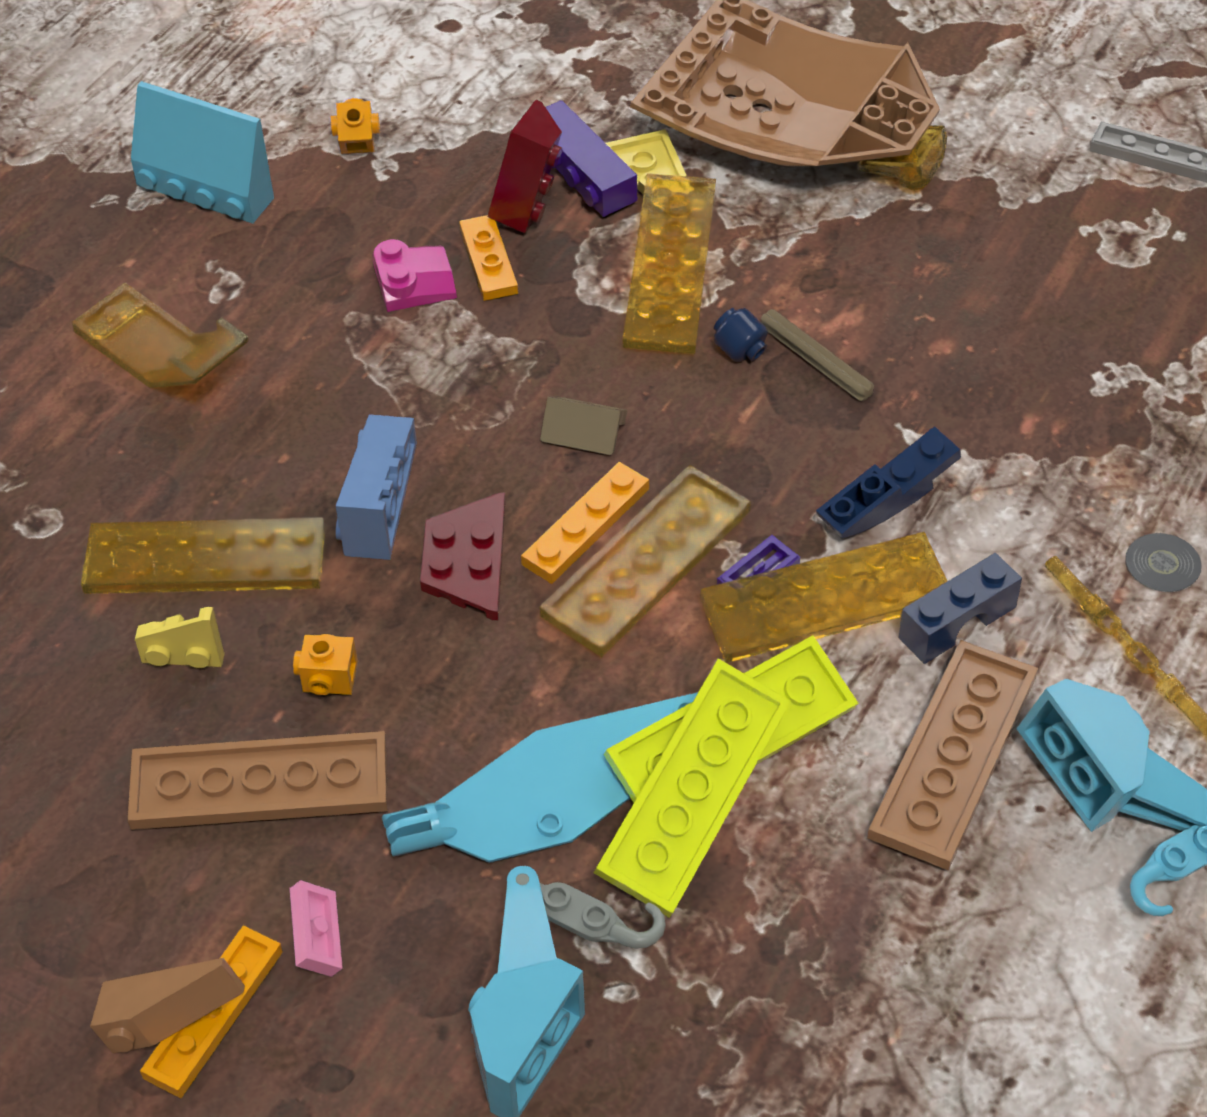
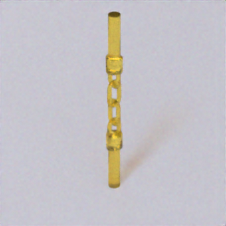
(1098, 610)

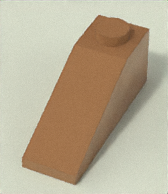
(156, 1004)

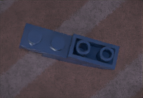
(894, 487)

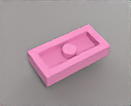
(315, 928)

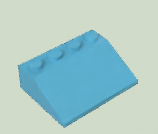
(200, 153)

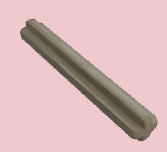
(817, 355)

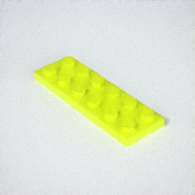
(798, 674)
(692, 788)

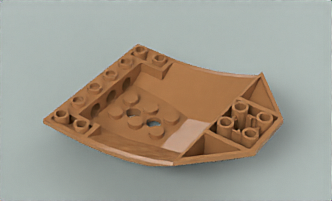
(825, 91)

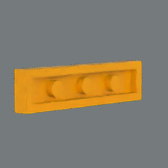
(585, 522)
(185, 1053)

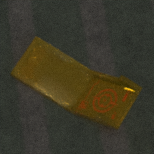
(153, 342)

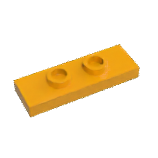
(488, 257)

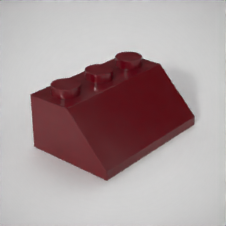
(526, 169)

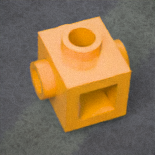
(355, 126)
(326, 664)

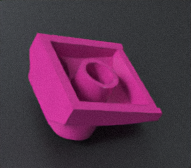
(412, 274)

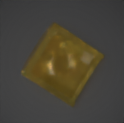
(916, 168)

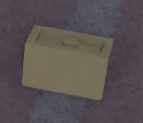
(582, 424)

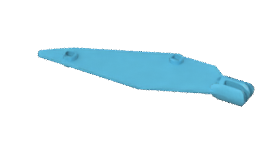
(533, 794)

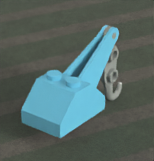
(535, 997)

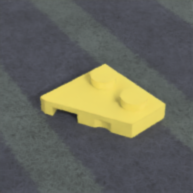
(181, 642)

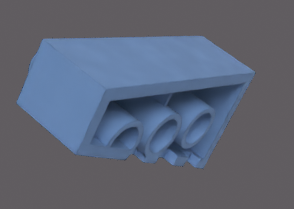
(376, 487)

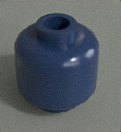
(740, 335)

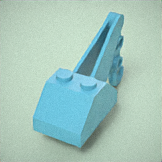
(1103, 766)

